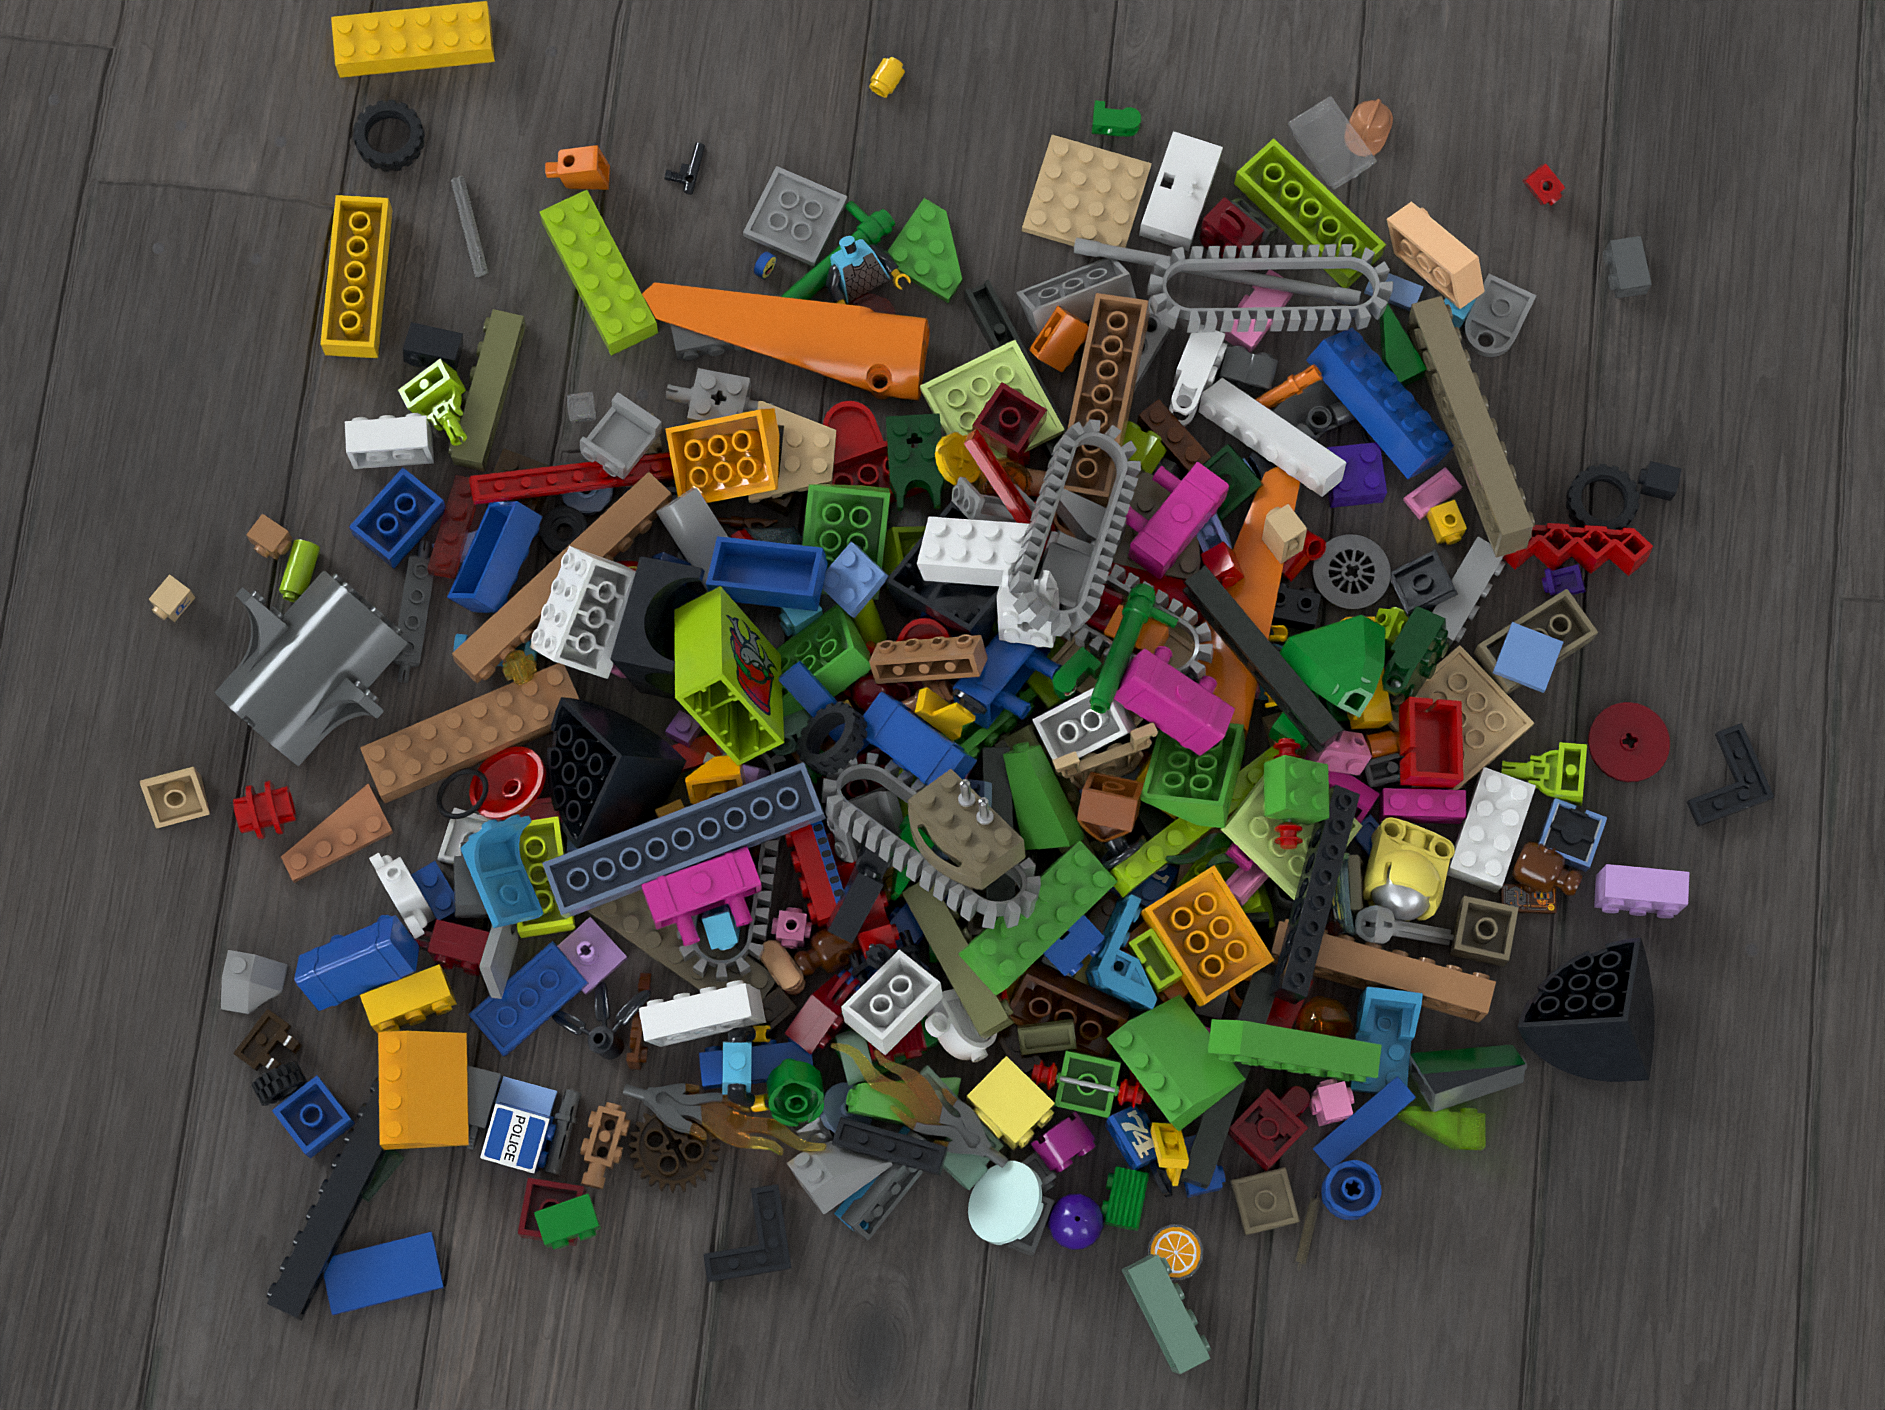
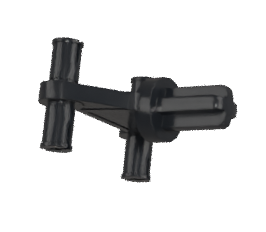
(879, 955)

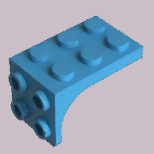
(499, 871)

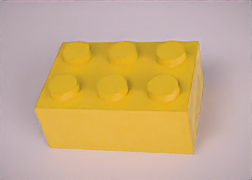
(409, 1000)

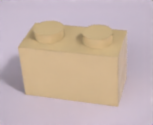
(1284, 533)

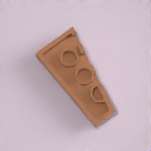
(344, 832)

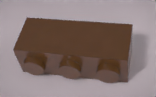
(1179, 443)

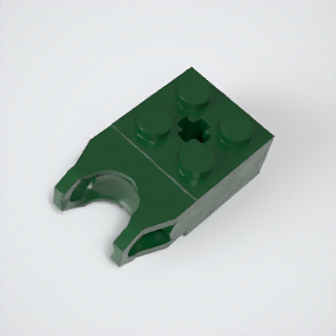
(914, 466)
(1415, 654)

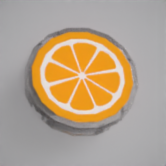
(1180, 1248)

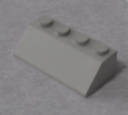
(1075, 291)

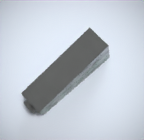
(1465, 1074)

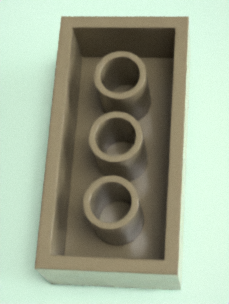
(1556, 618)

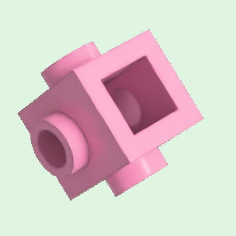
(791, 938)

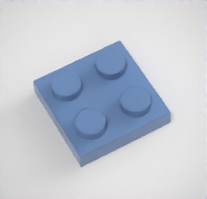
(853, 579)

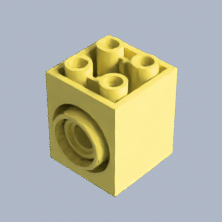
(1010, 1104)

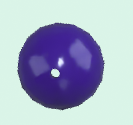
(1074, 1233)

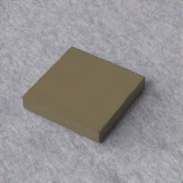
(1356, 877)
(1265, 1201)

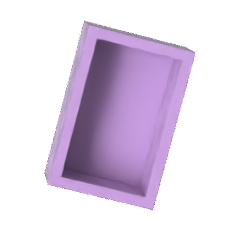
(1641, 890)

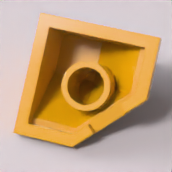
(714, 778)

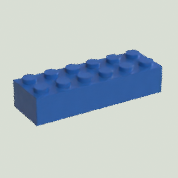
(1380, 403)

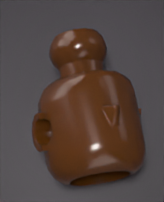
(1542, 869)
(826, 951)

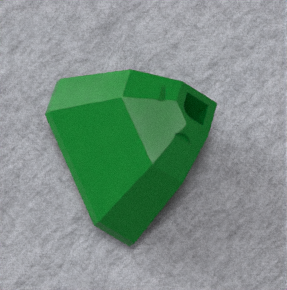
(1340, 661)

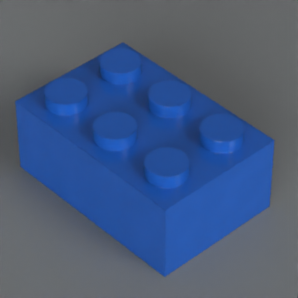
(398, 518)

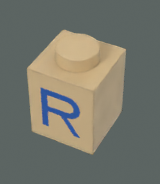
(171, 599)

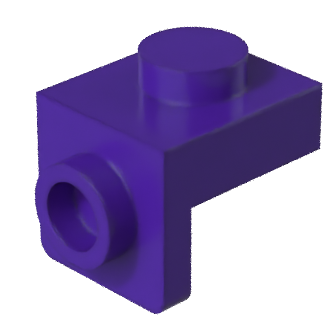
(1562, 579)

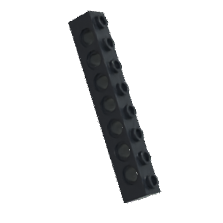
(1314, 898)

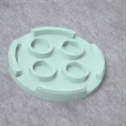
(1006, 1203)

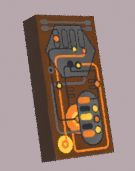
(1528, 901)

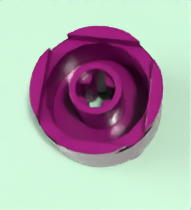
(1063, 1142)

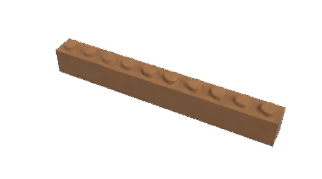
(522, 613)

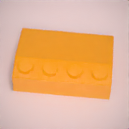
(726, 455)
(1207, 935)
(423, 1089)

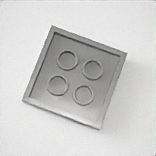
(795, 216)

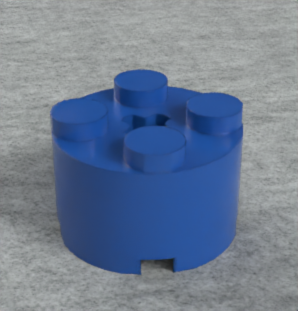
(1366, 1186)

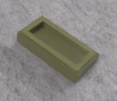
(1047, 1037)

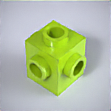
(1394, 621)

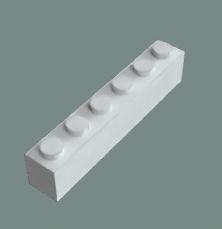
(1272, 437)

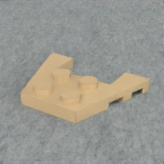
(805, 454)
(1115, 761)

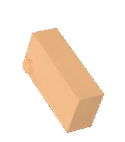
(1435, 255)

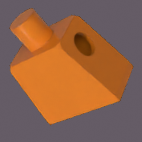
(580, 168)

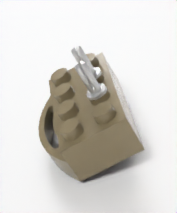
(964, 831)

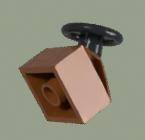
(1109, 812)

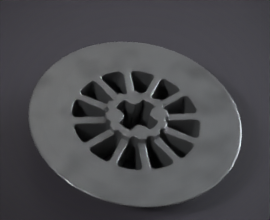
(1370, 551)

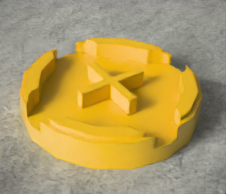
(955, 459)

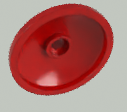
(513, 780)

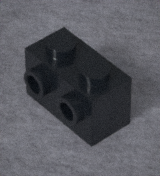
(428, 344)
(1296, 608)

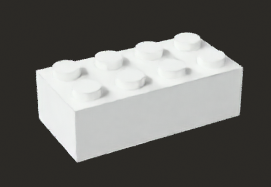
(969, 550)
(1490, 829)
(701, 1014)

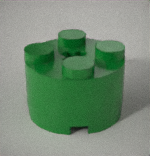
(795, 1092)

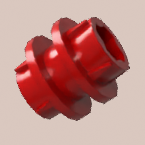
(264, 809)

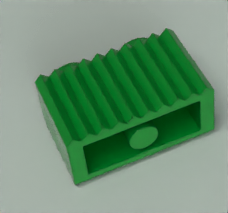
(1125, 1198)

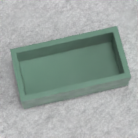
(1166, 1314)

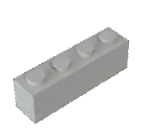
(1470, 583)

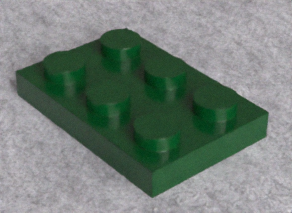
(1237, 474)

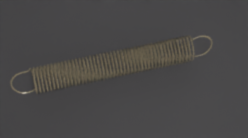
(1306, 1229)

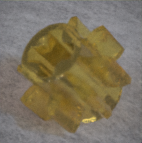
(519, 667)

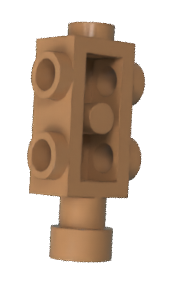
(606, 1139)

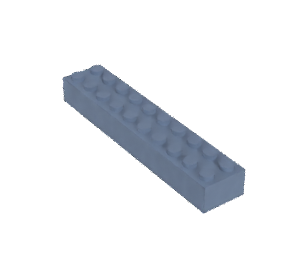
(683, 839)

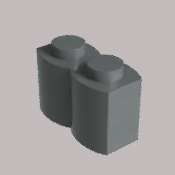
(1248, 370)

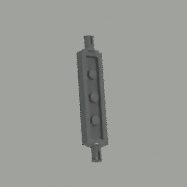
(414, 610)

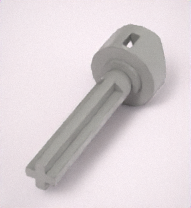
(1384, 925)

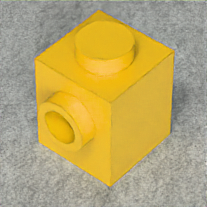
(1446, 523)

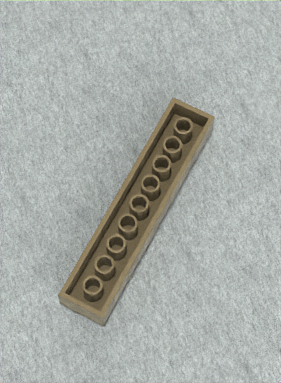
(1470, 427)

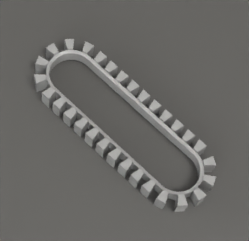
(1375, 305)
(1107, 537)
(1190, 618)
(905, 854)
(759, 914)

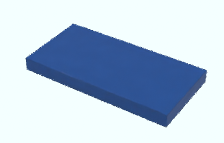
(529, 999)
(383, 1273)

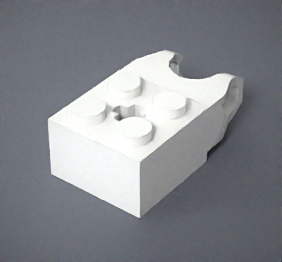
(1196, 371)
(1014, 626)

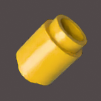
(886, 76)

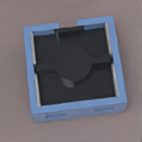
(1572, 833)

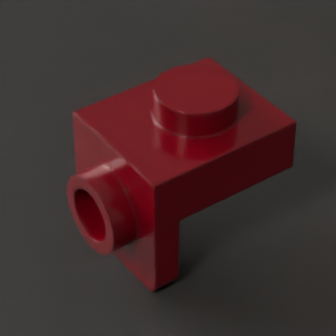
(1108, 604)

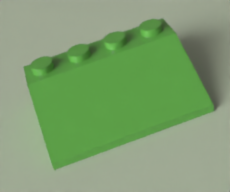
(844, 516)
(830, 651)
(1192, 784)
(1172, 1061)

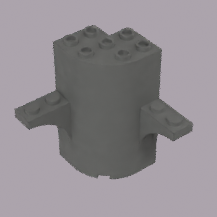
(310, 665)

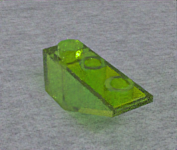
(1452, 1129)

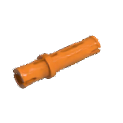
(1290, 387)

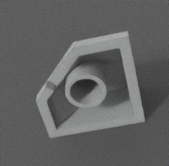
(250, 981)

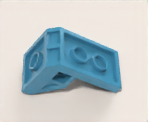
(1128, 979)
(1389, 1020)

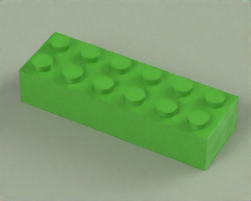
(1064, 897)
(1294, 1050)

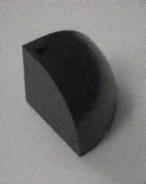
(606, 771)
(1596, 1015)

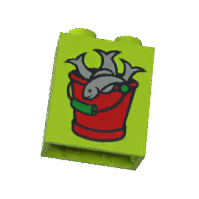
(728, 676)

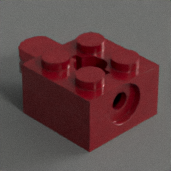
(1229, 226)
(455, 946)
(822, 1014)
(1271, 1125)

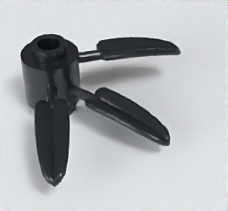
(602, 1039)

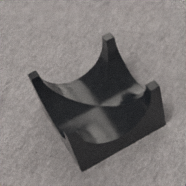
(958, 606)
(648, 624)

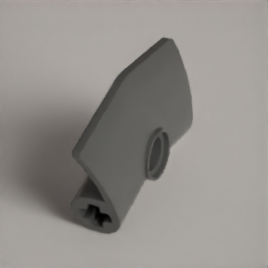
(1314, 402)

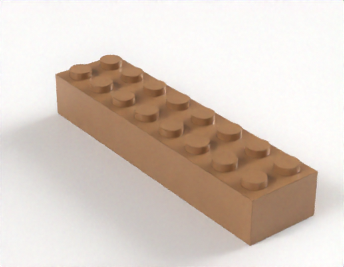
(1106, 388)
(466, 734)
(1369, 966)

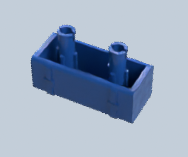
(1003, 676)
(913, 741)
(357, 962)

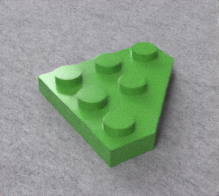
(928, 252)

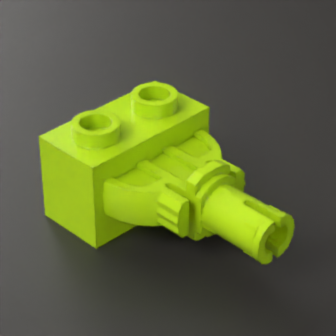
(438, 397)
(1555, 772)

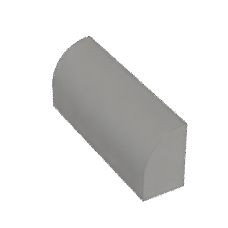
(692, 528)

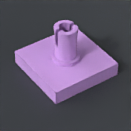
(592, 953)

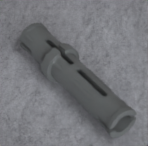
(564, 1126)

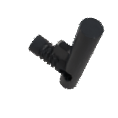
(688, 171)

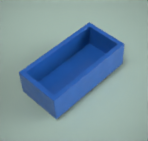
(495, 557)
(768, 573)

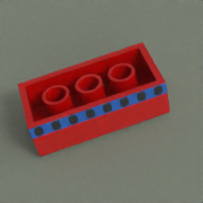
(818, 870)

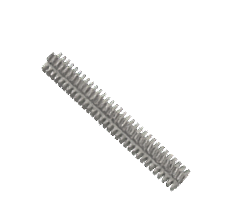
(469, 226)

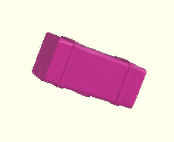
(1178, 518)
(1174, 701)
(701, 889)

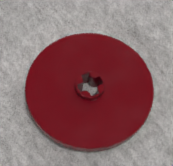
(1616, 758)

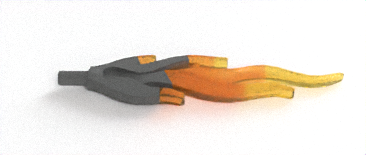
(676, 1103)
(931, 1116)

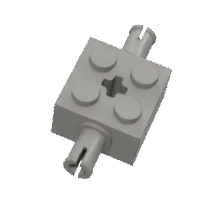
(709, 389)

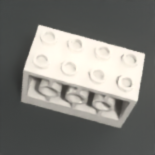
(584, 612)

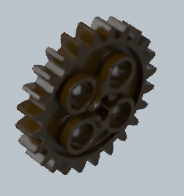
(652, 1157)

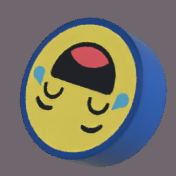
(765, 265)

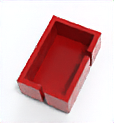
(1431, 742)

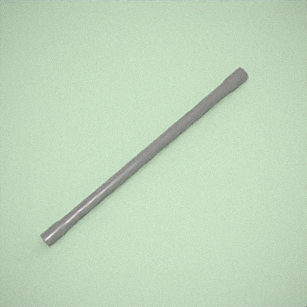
(1336, 294)

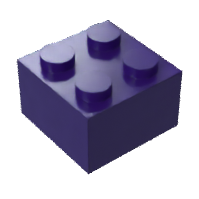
(1362, 478)

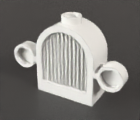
(403, 892)
(955, 1029)

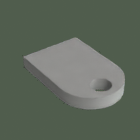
(1497, 315)
(499, 958)

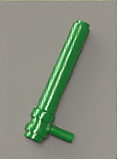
(869, 230)
(1135, 614)

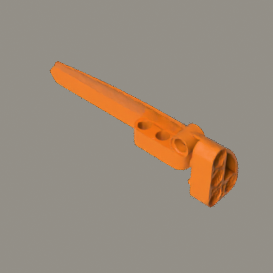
(819, 336)
(1254, 594)

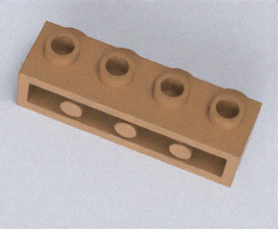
(928, 659)

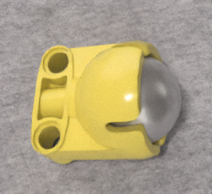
(1406, 869)

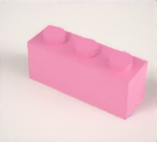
(1259, 298)

